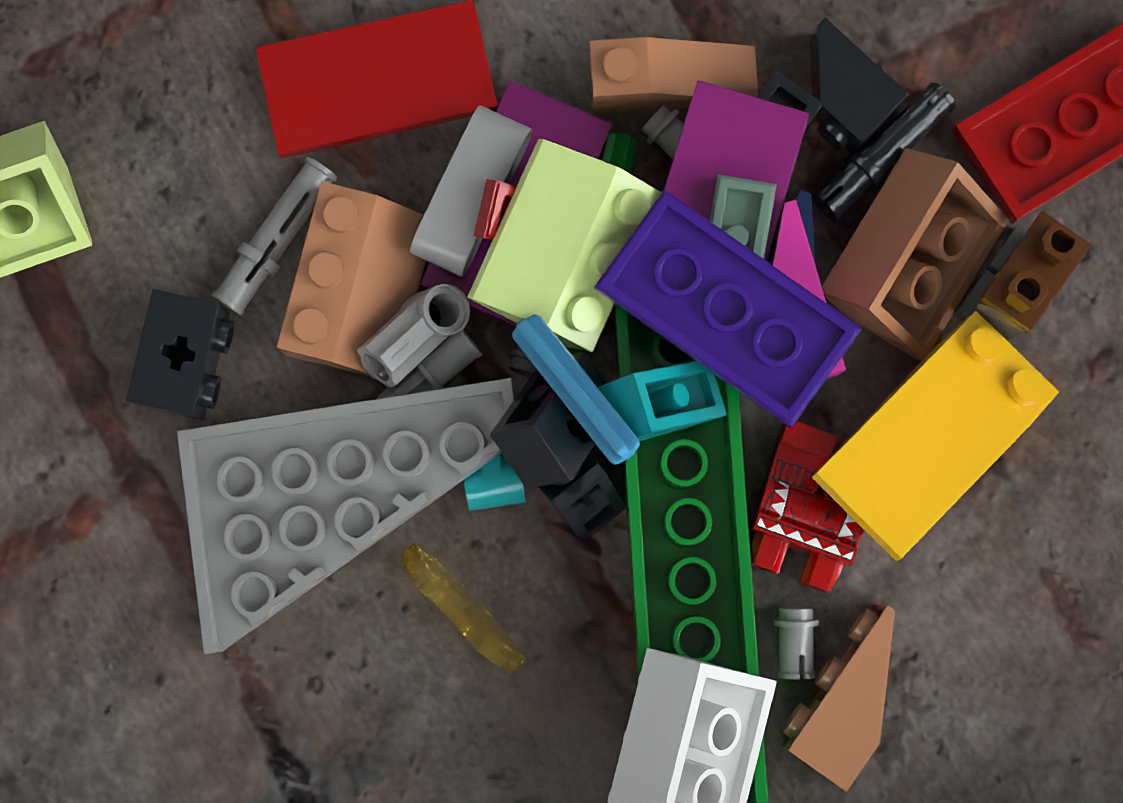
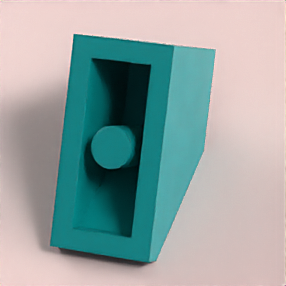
(665, 399)

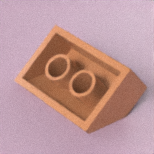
(915, 252)
(350, 276)

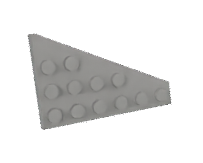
(309, 490)

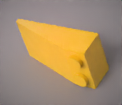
(935, 435)

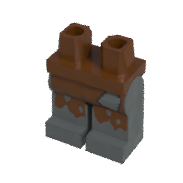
(1027, 277)

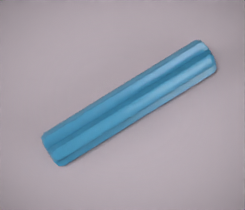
(576, 389)

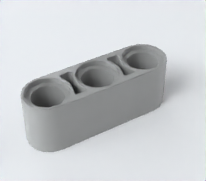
(487, 150)

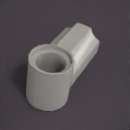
(413, 334)

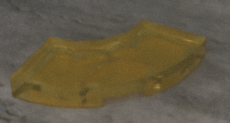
(462, 608)

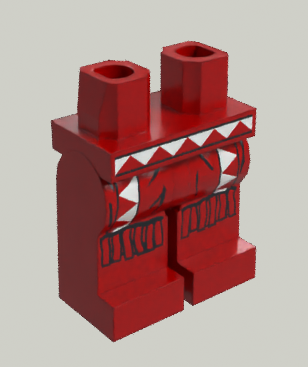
(797, 515)

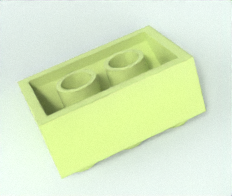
(37, 201)
(560, 240)

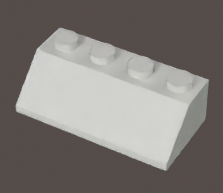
(691, 733)

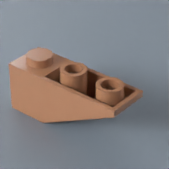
(846, 714)

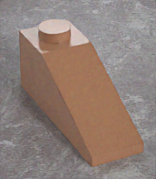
(662, 71)

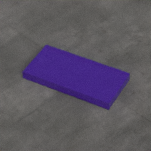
(727, 308)

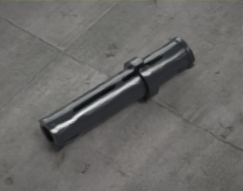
(866, 168)

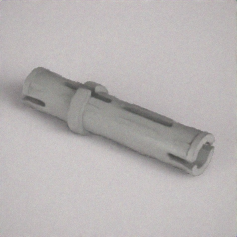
(264, 250)

